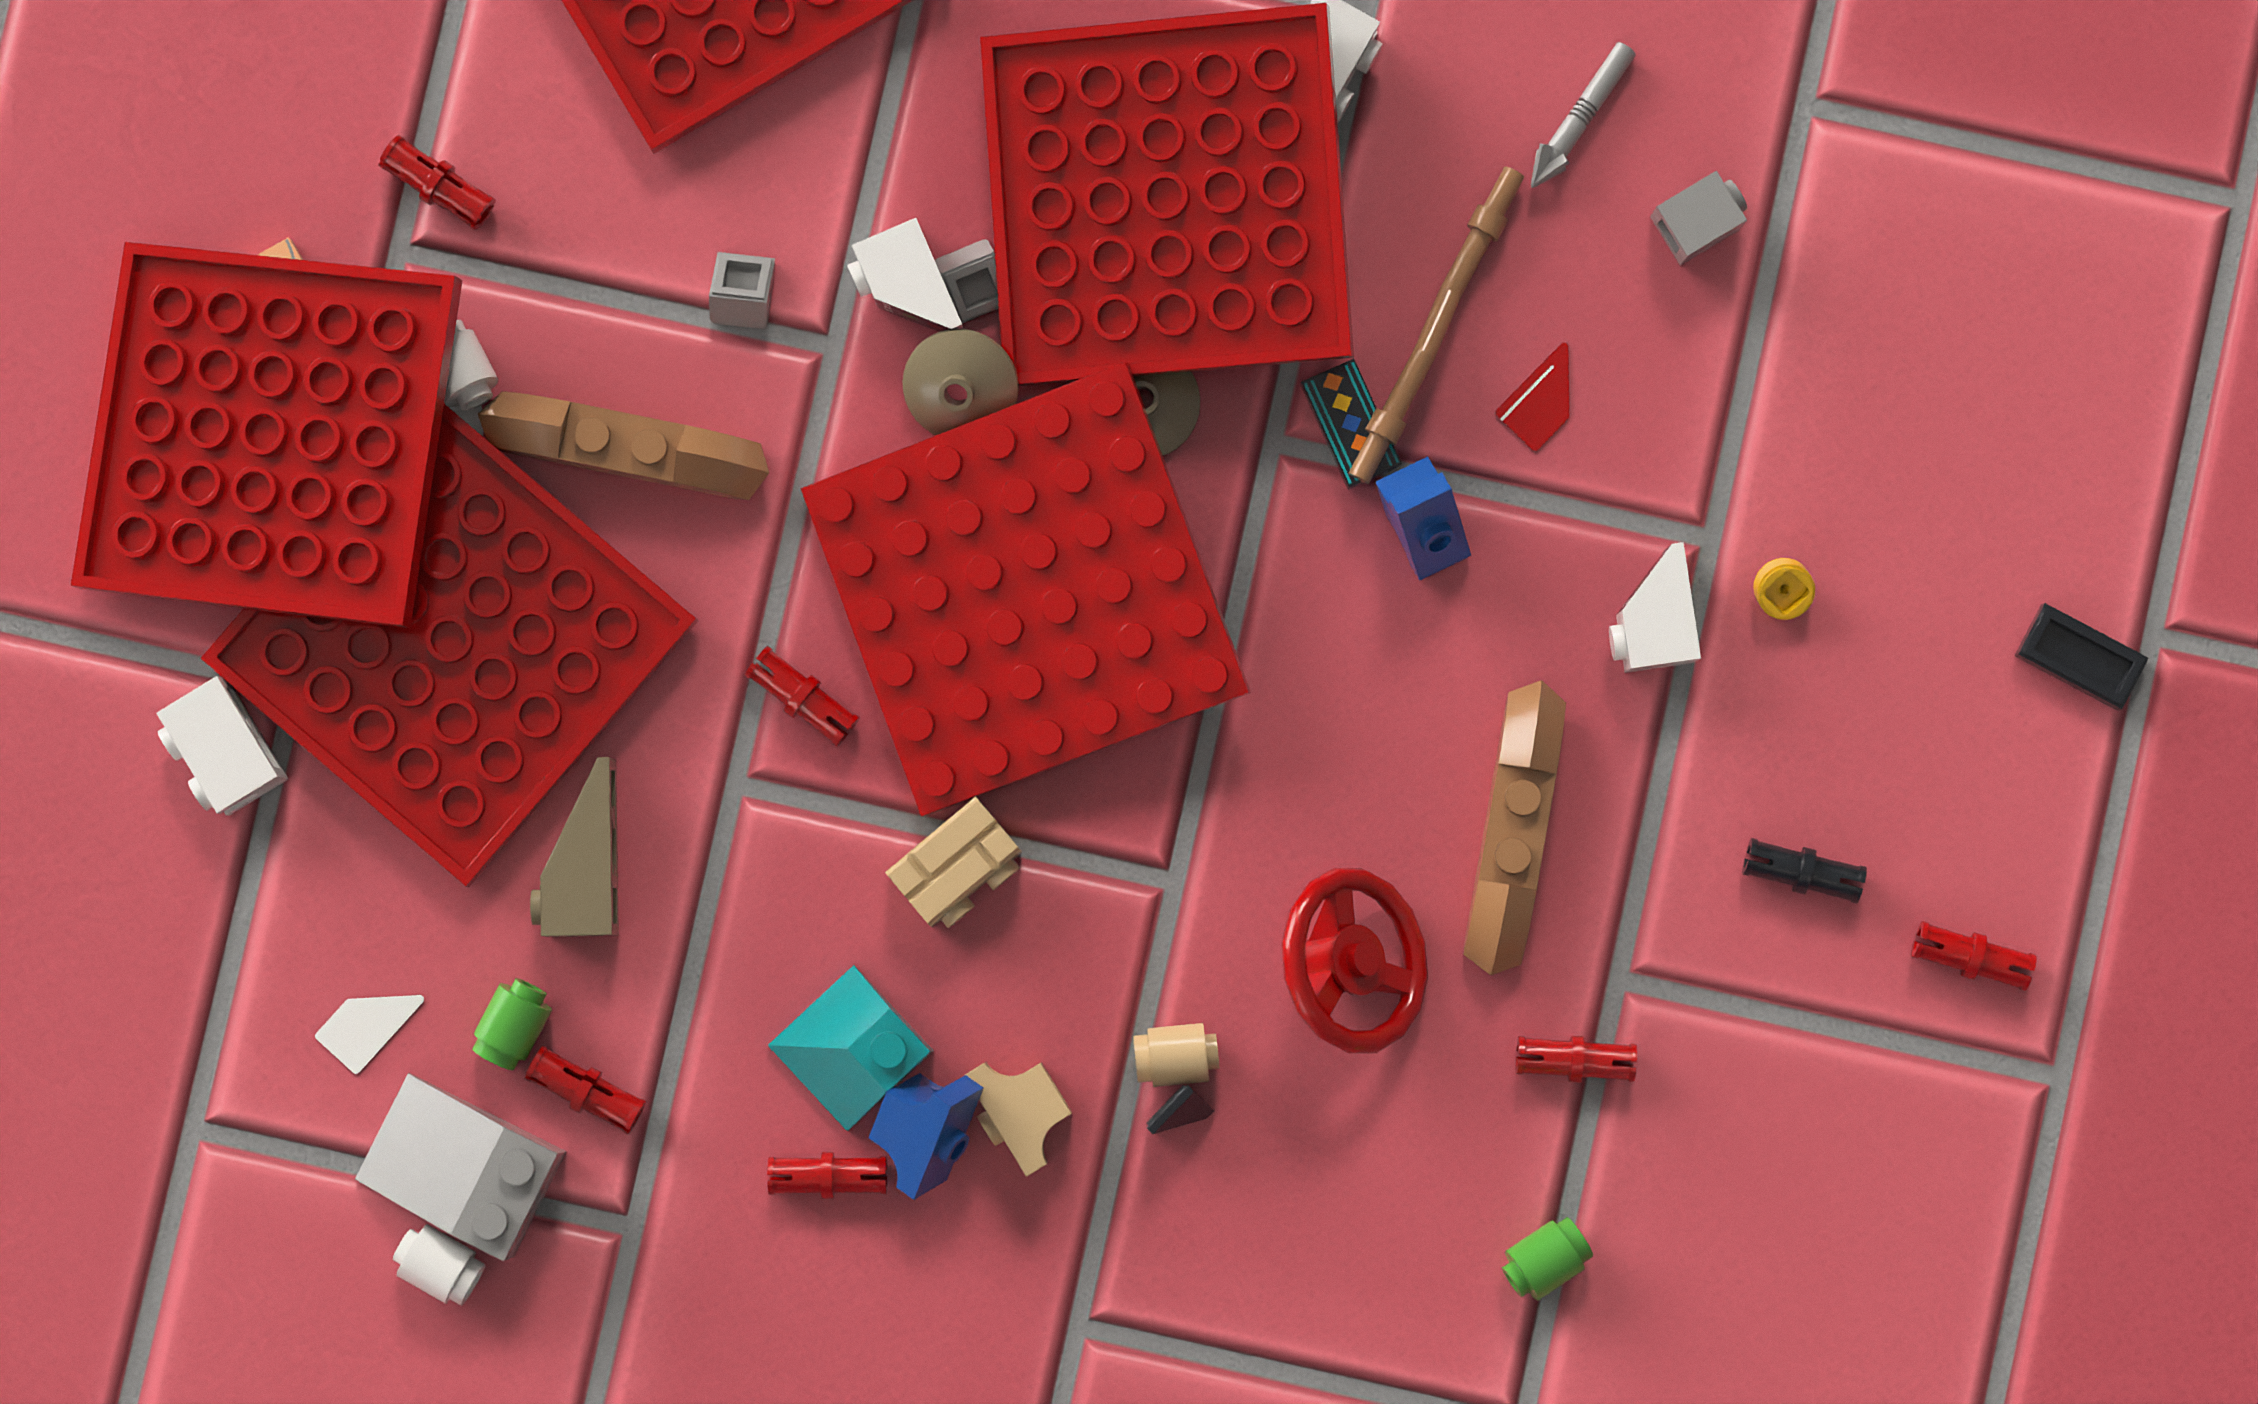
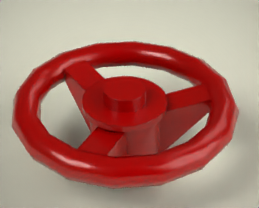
(1351, 958)

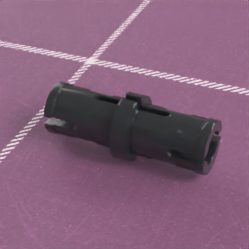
(1804, 870)

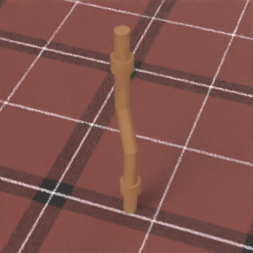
(1486, 226)

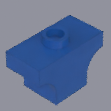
(1424, 517)
(925, 1129)

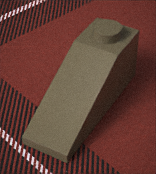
(582, 872)

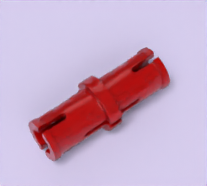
(436, 182)
(802, 696)
(1974, 956)
(1576, 1059)
(585, 1089)
(827, 1175)

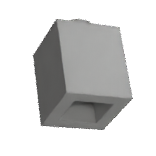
(1700, 216)

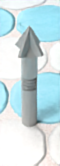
(1551, 157)

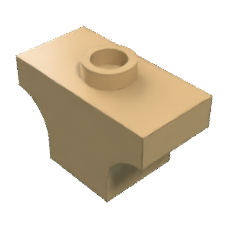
(1020, 1111)

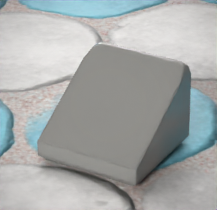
(971, 279)
(741, 290)

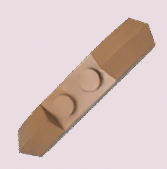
(624, 444)
(1515, 828)

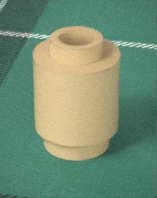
(1175, 1055)

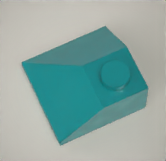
(850, 1048)

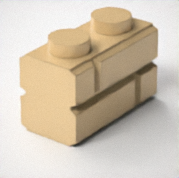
(955, 864)

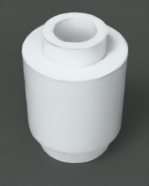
(469, 372)
(438, 1265)

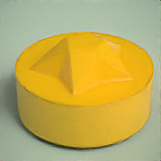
(1784, 588)

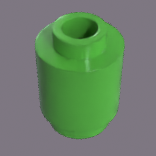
(511, 1023)
(1546, 1259)

